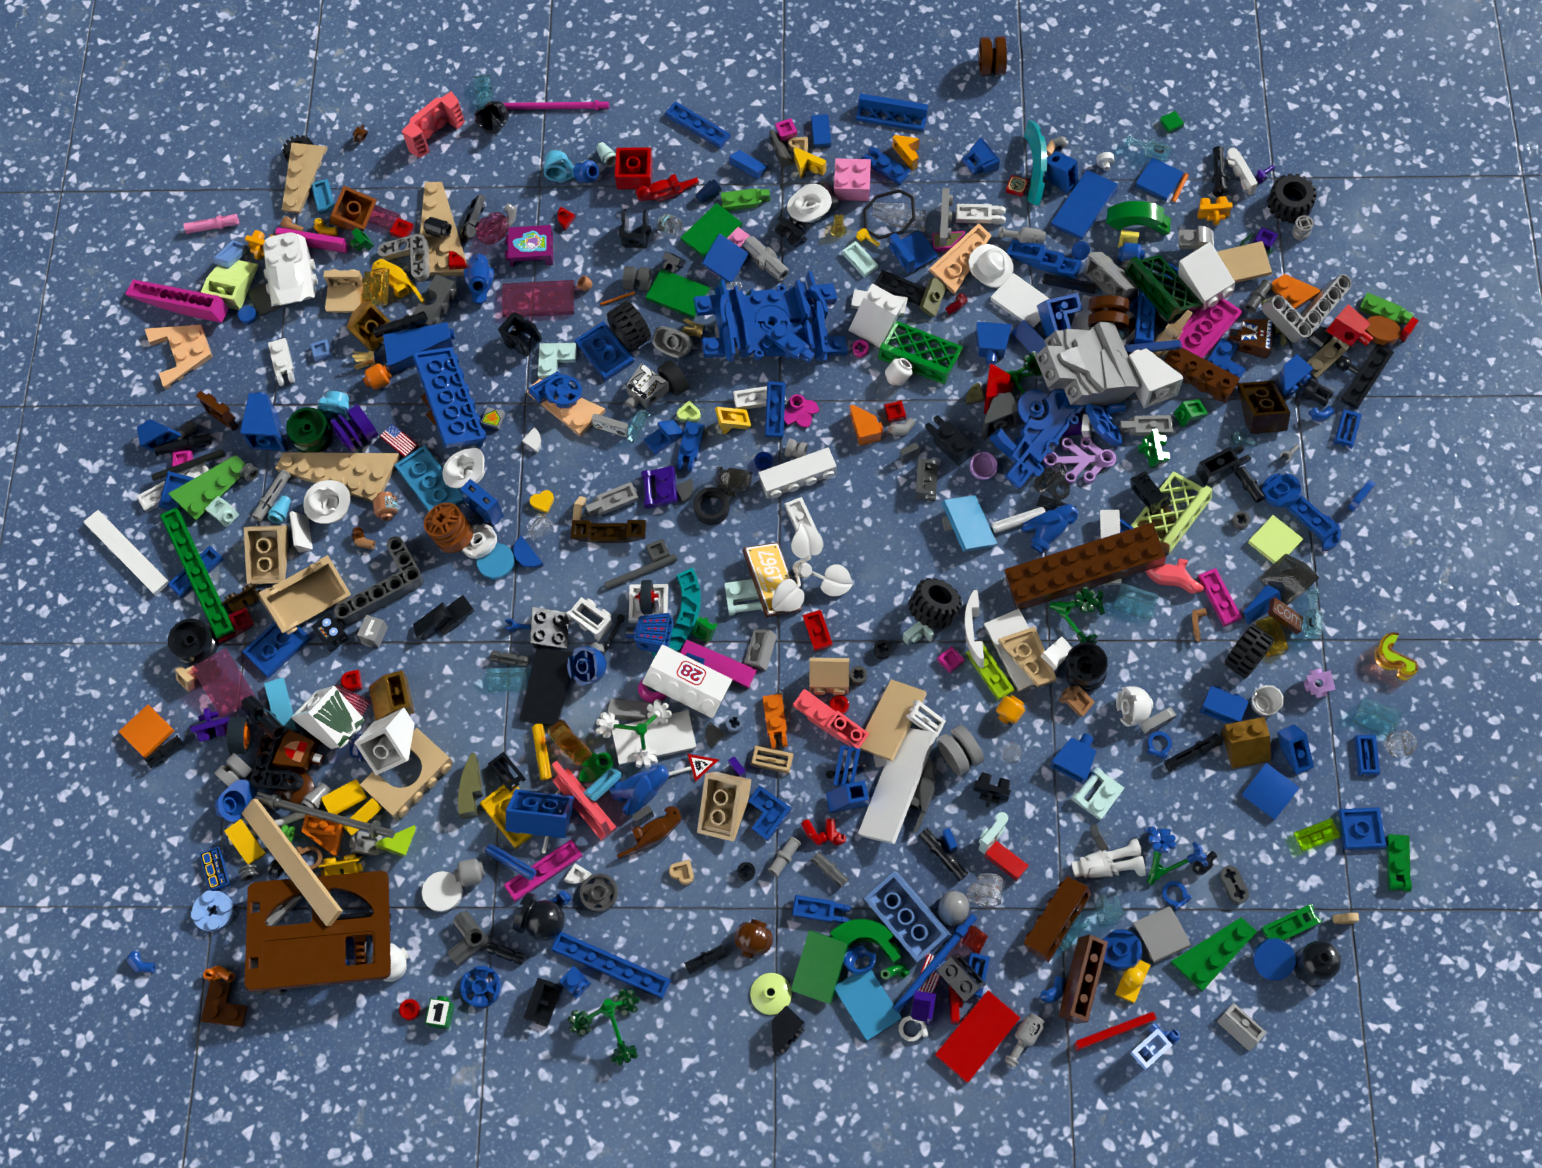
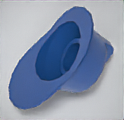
(234, 800)

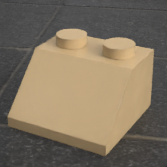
(829, 676)

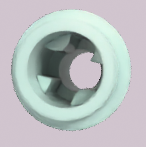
(606, 154)

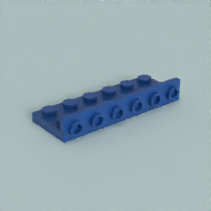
(449, 397)

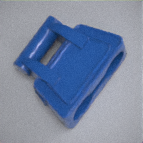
(983, 157)

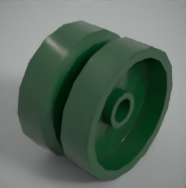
(309, 430)

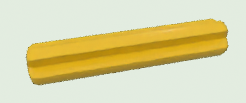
(541, 752)

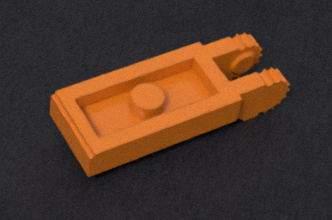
(775, 718)

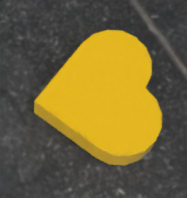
(542, 501)

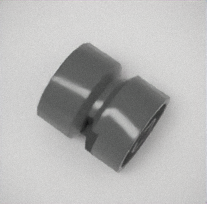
(636, 278)

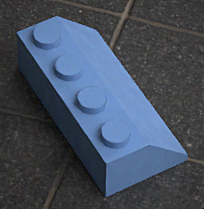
(907, 916)

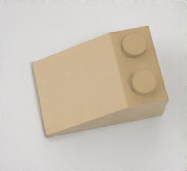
(266, 553)
(723, 805)

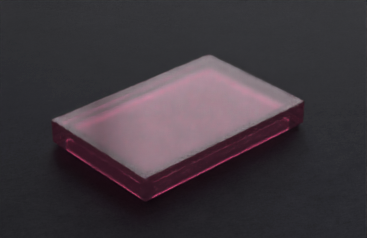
(223, 682)

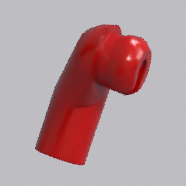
(808, 828)
(833, 835)

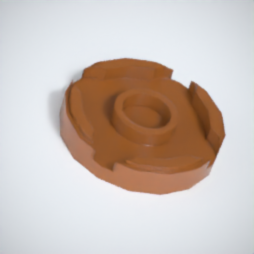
(1383, 330)

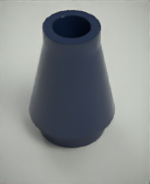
(708, 191)

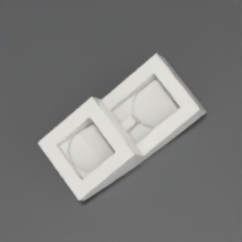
(1057, 653)

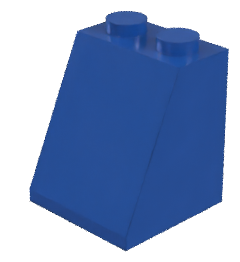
(262, 424)

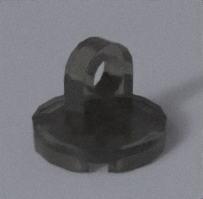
(1051, 479)

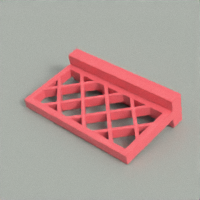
(587, 808)

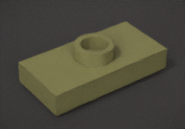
(932, 297)

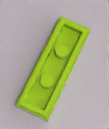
(992, 675)

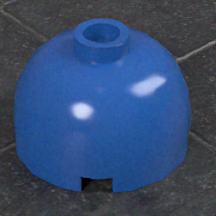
(586, 665)

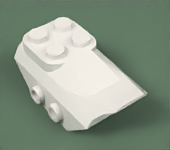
(289, 269)

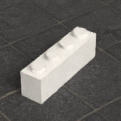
(797, 473)

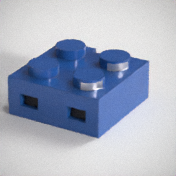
(481, 502)

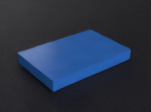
(604, 351)
(274, 649)

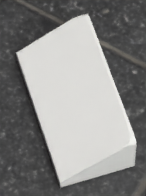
(300, 532)

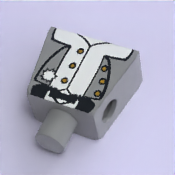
(645, 387)

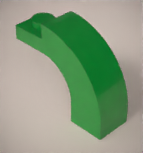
(1138, 213)
(870, 931)

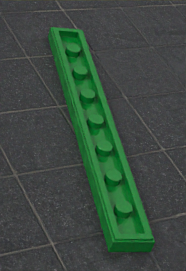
(197, 573)

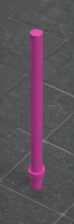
(557, 105)

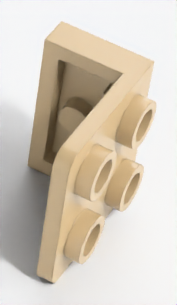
(343, 290)

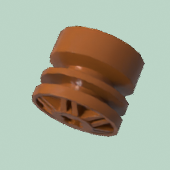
(448, 527)

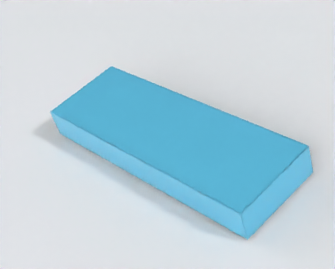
(280, 702)

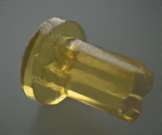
(838, 228)

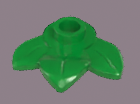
(592, 769)

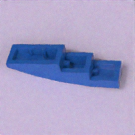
(1043, 259)

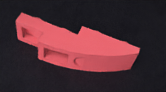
(829, 720)

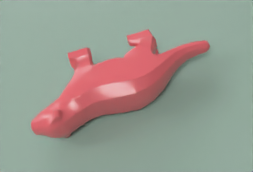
(1175, 576)

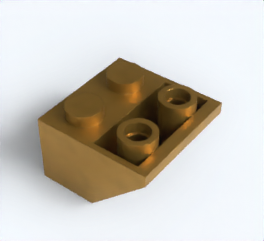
(391, 694)

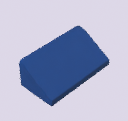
(747, 164)

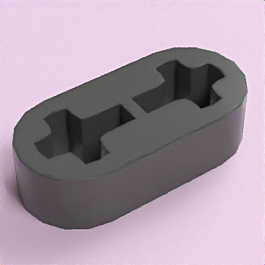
(1237, 882)

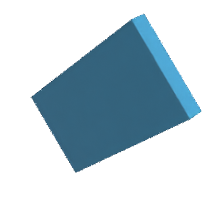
(426, 480)

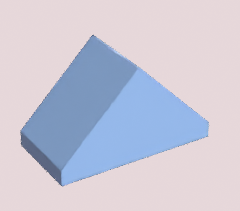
(1151, 1049)

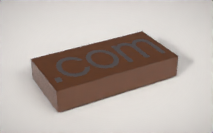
(1285, 615)

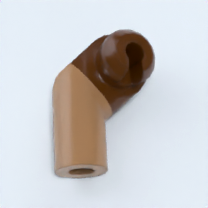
(360, 540)

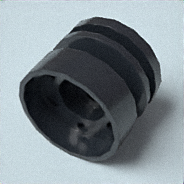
(1087, 657)

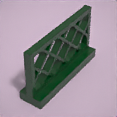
(1157, 291)

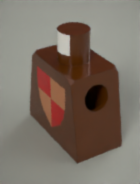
(297, 753)

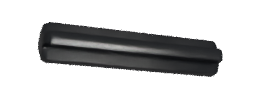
(1068, 283)

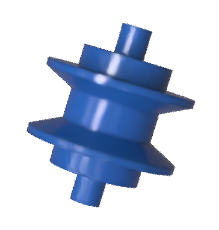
(1080, 250)

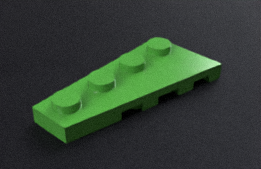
(202, 490)

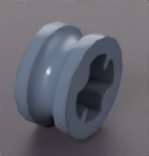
(734, 717)

